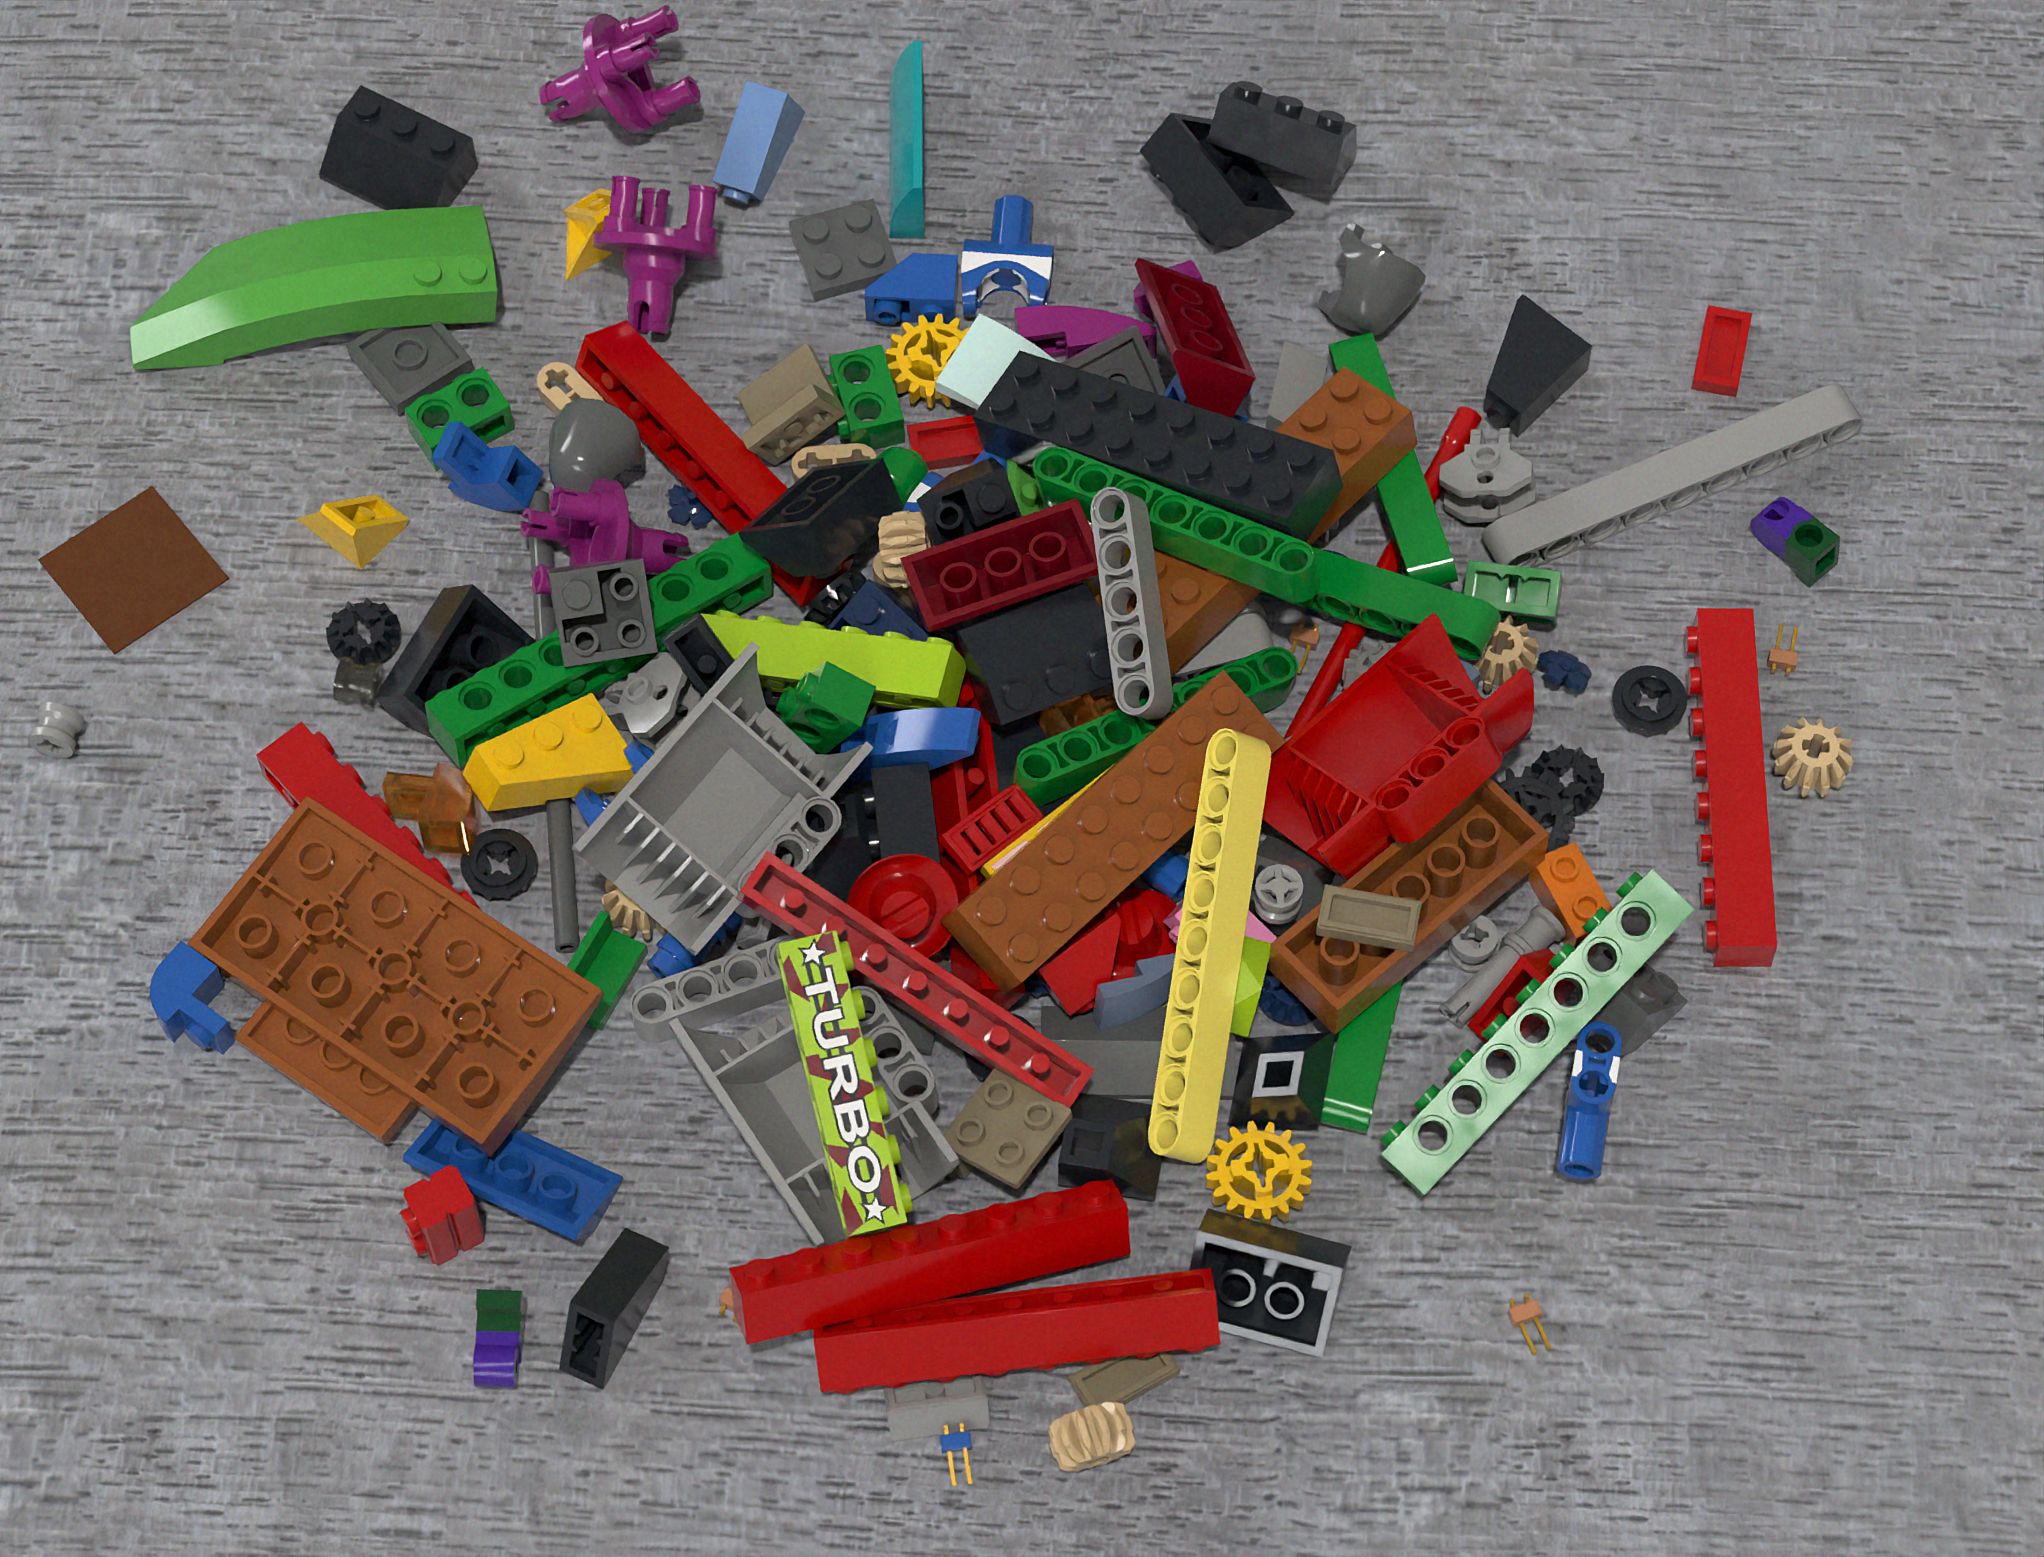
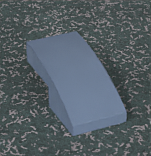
(1134, 996)

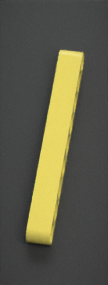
(1209, 946)

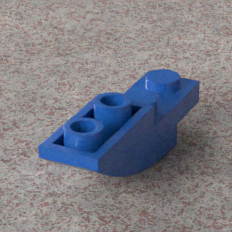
(912, 737)

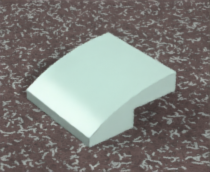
(982, 361)

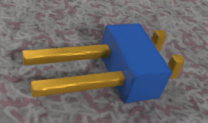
(954, 1443)

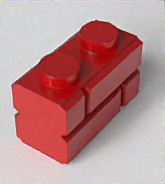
(441, 1216)

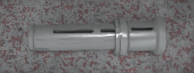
(1532, 936)

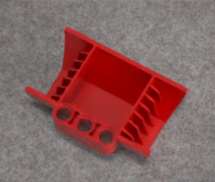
(1393, 752)

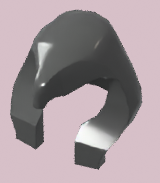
(1374, 286)
(591, 443)

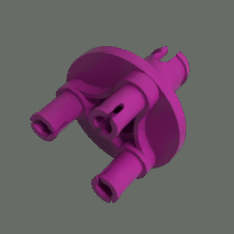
(618, 74)
(651, 252)
(598, 529)

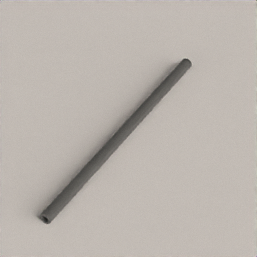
(557, 809)

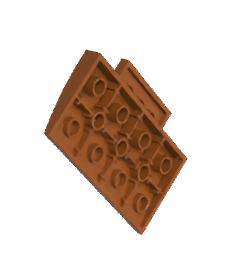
(390, 985)

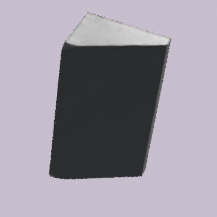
(697, 651)

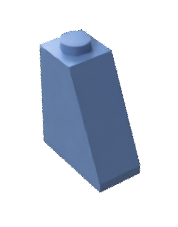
(756, 142)

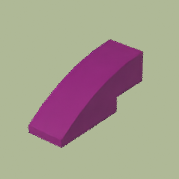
(1073, 329)

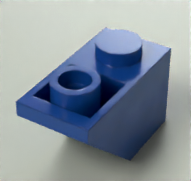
(914, 288)

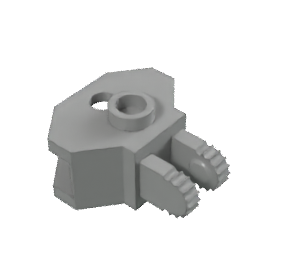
(1487, 477)
(652, 700)

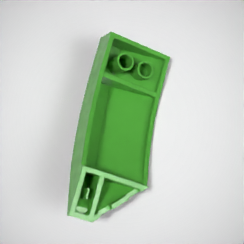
(321, 283)

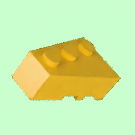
(550, 759)

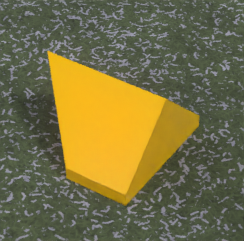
(584, 220)
(357, 526)

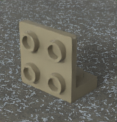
(789, 406)
(1005, 1129)

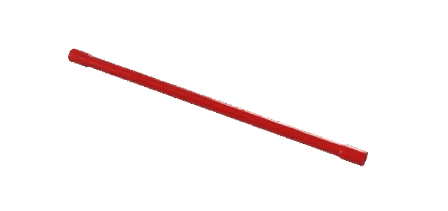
(1321, 690)

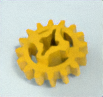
(911, 359)
(1275, 1168)

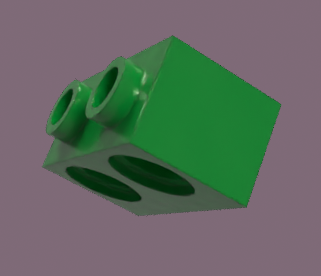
(868, 399)
(453, 405)
(1516, 590)
(825, 706)

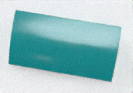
(907, 145)

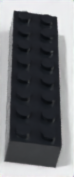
(1162, 440)

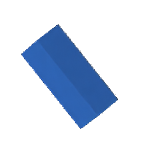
(523, 1177)

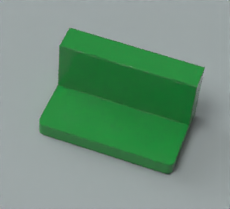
(609, 963)

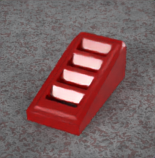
(1012, 810)

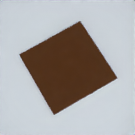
(133, 569)

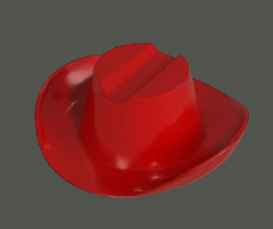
(907, 899)
(1141, 930)

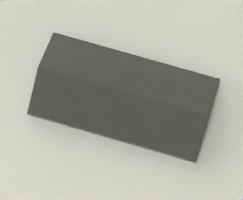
(1121, 1055)

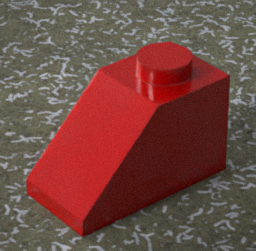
(1082, 963)
(1502, 998)

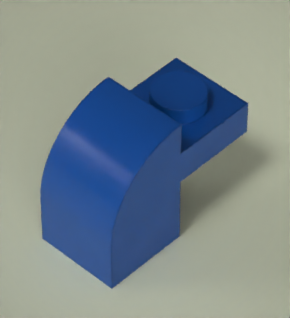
(484, 475)
(181, 996)

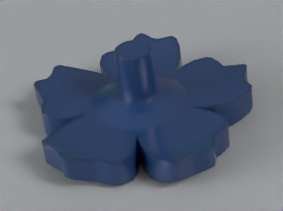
(686, 507)
(1565, 667)

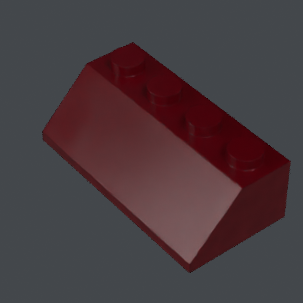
(1197, 338)
(1000, 565)

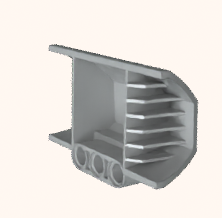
(713, 806)
(769, 1102)

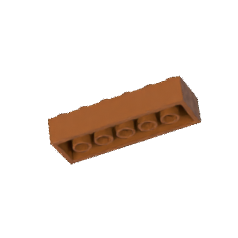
(1451, 869)

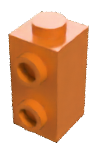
(1568, 890)

